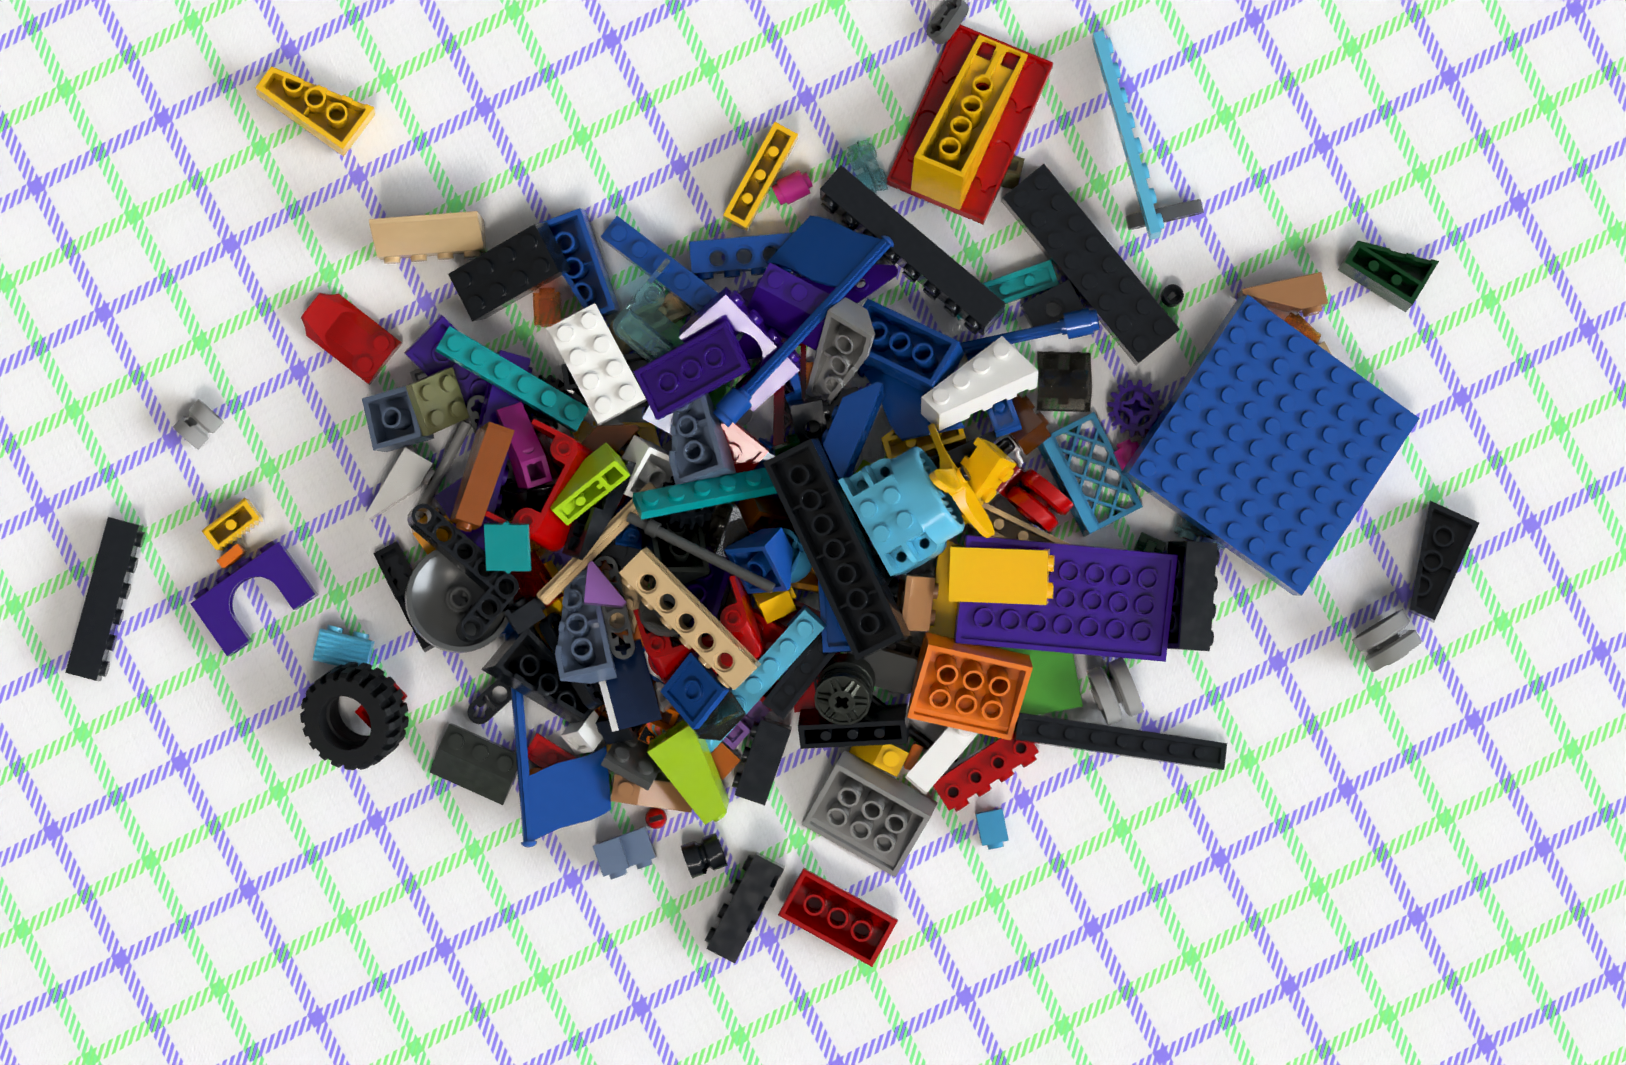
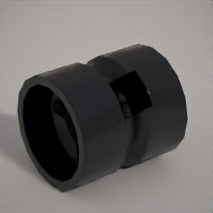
(704, 855)

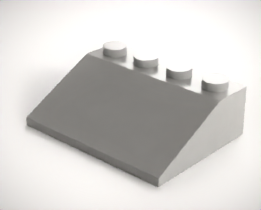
(870, 813)

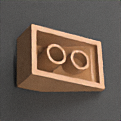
(1294, 295)

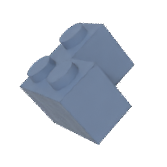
(625, 851)

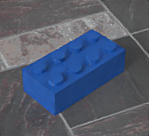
(910, 349)

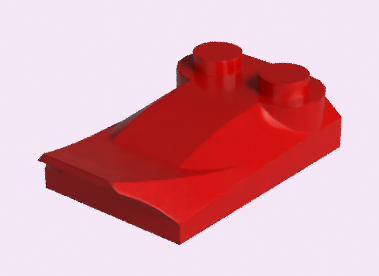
(349, 335)

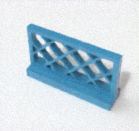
(1067, 481)

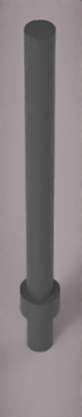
(653, 529)

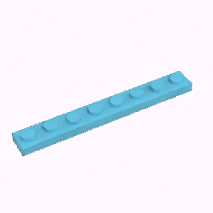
(1131, 146)
(776, 662)

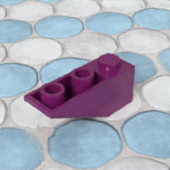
(525, 449)

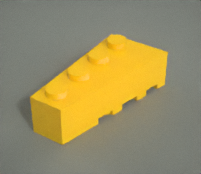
(325, 114)

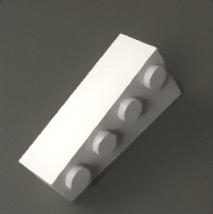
(984, 380)

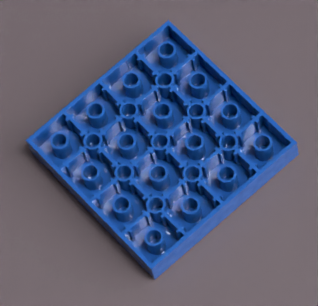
(1270, 445)

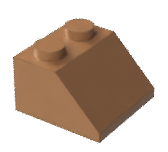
(916, 599)

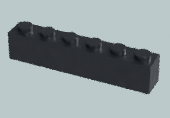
(104, 599)

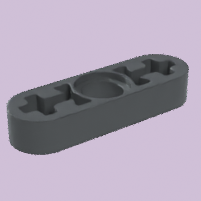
(1168, 213)

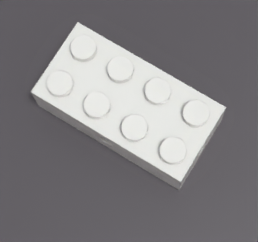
(596, 364)

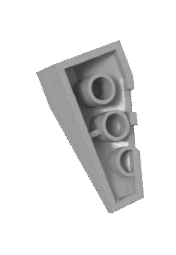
(841, 349)

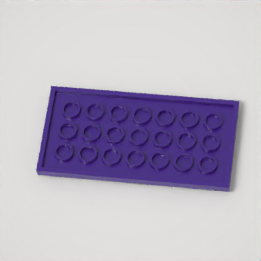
(1100, 606)

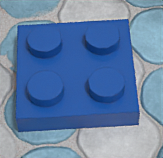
(694, 691)

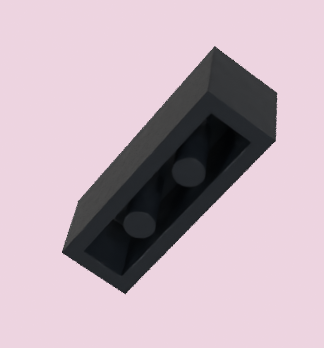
(761, 760)

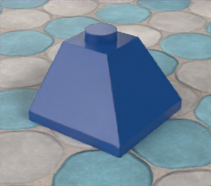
(766, 555)

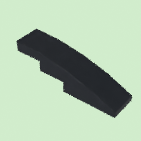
(591, 524)
(397, 572)

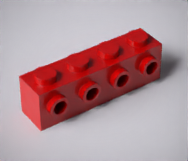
(982, 769)

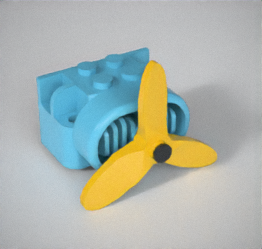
(914, 506)

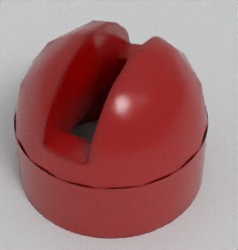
(658, 823)

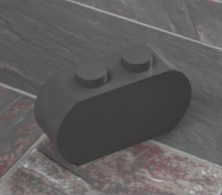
(895, 666)

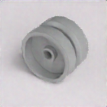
(1389, 644)
(1114, 691)

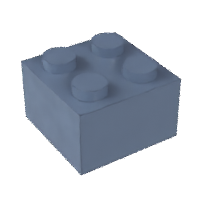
(392, 420)

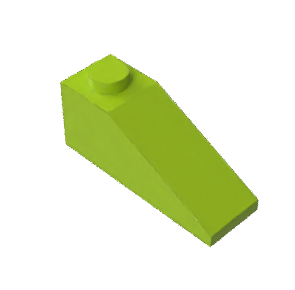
(590, 483)

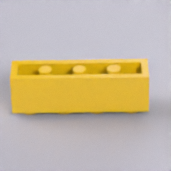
(760, 176)

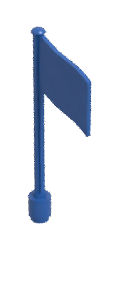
(824, 255)
(903, 401)
(560, 793)

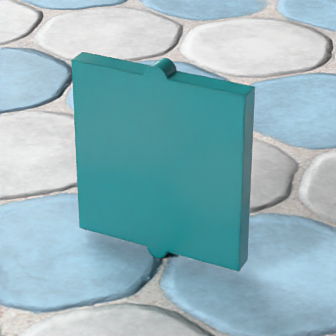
(507, 547)

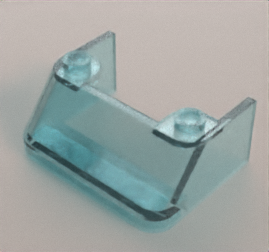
(645, 326)

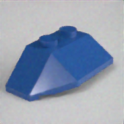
(851, 428)

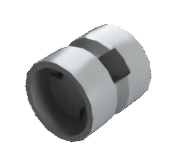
(198, 424)

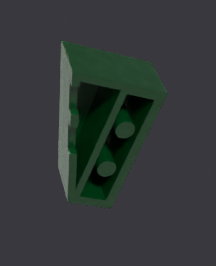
(1388, 273)

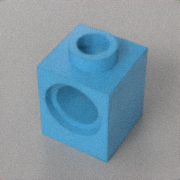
(992, 828)

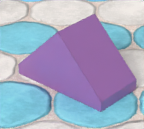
(599, 589)

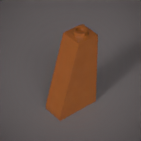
(481, 475)

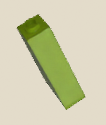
(691, 770)

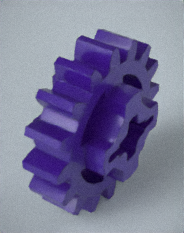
(1137, 396)

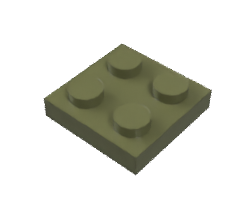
(437, 401)

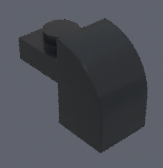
(519, 498)

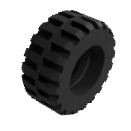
(329, 731)

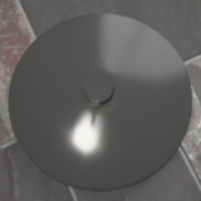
(441, 596)

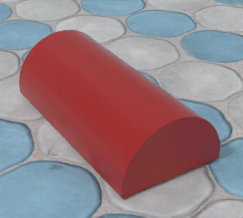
(837, 917)

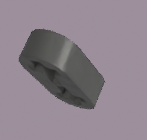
(947, 20)

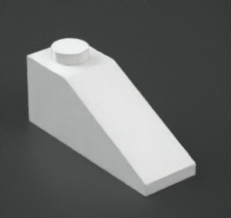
(403, 480)
(939, 758)

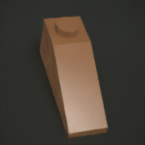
(660, 795)

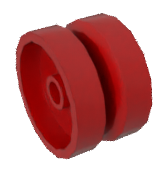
(1035, 504)

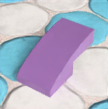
(744, 727)

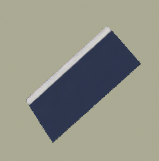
(631, 695)

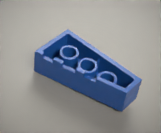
(588, 272)

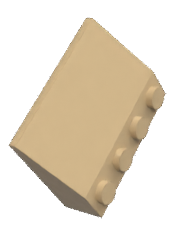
(428, 236)

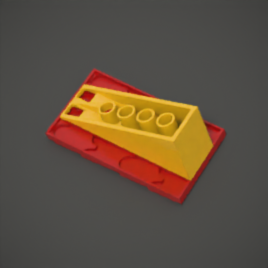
(969, 123)

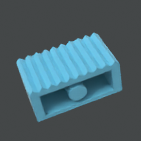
(338, 648)

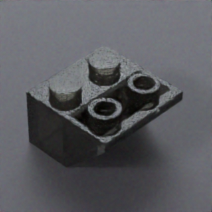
(1064, 381)

